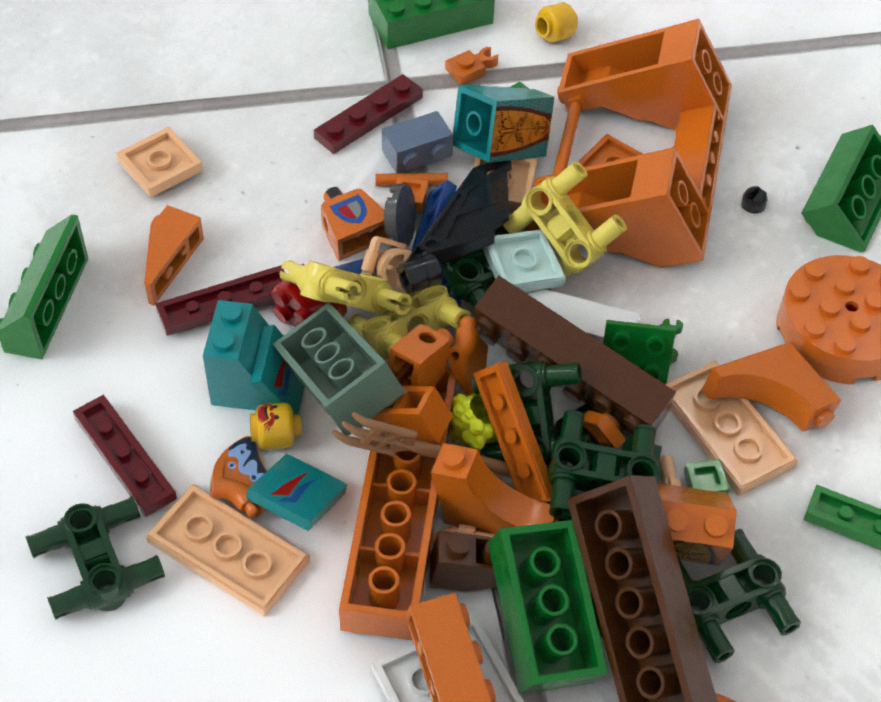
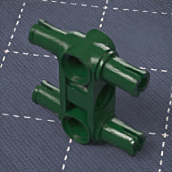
(470, 274)
(538, 402)
(594, 463)
(95, 557)
(736, 594)

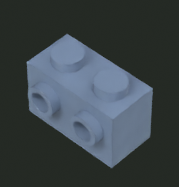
(417, 142)

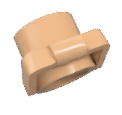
(385, 262)

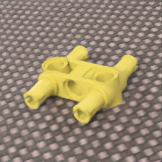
(564, 222)
(344, 287)
(428, 307)

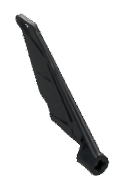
(461, 227)

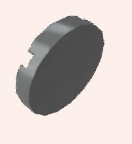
(400, 214)

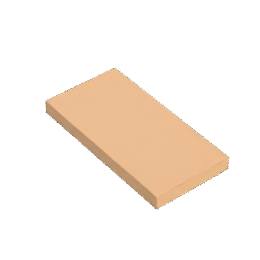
(730, 432)
(228, 549)

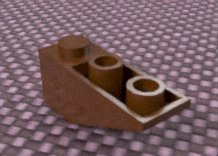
(461, 562)

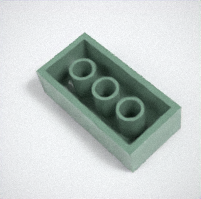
(339, 367)

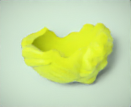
(471, 422)

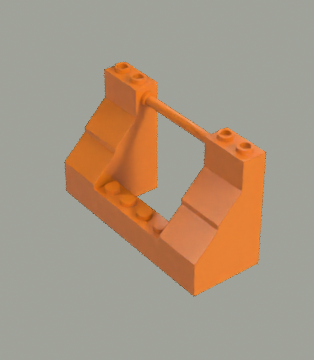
(663, 194)

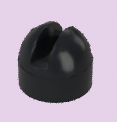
(759, 202)

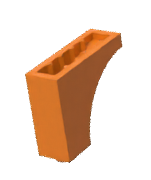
(779, 380)
(477, 497)

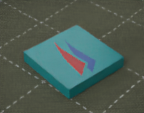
(272, 375)
(296, 491)

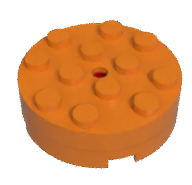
(835, 317)

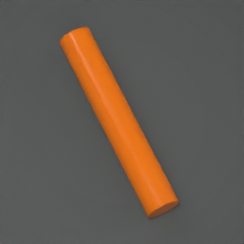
(390, 179)

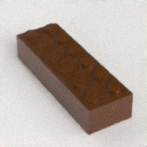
(539, 334)
(640, 593)

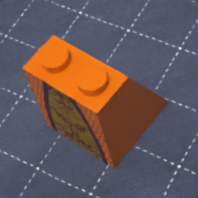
(699, 523)

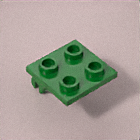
(645, 344)

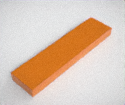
(514, 431)

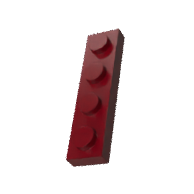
(368, 113)
(199, 306)
(124, 455)

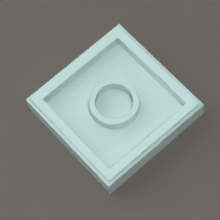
(525, 261)

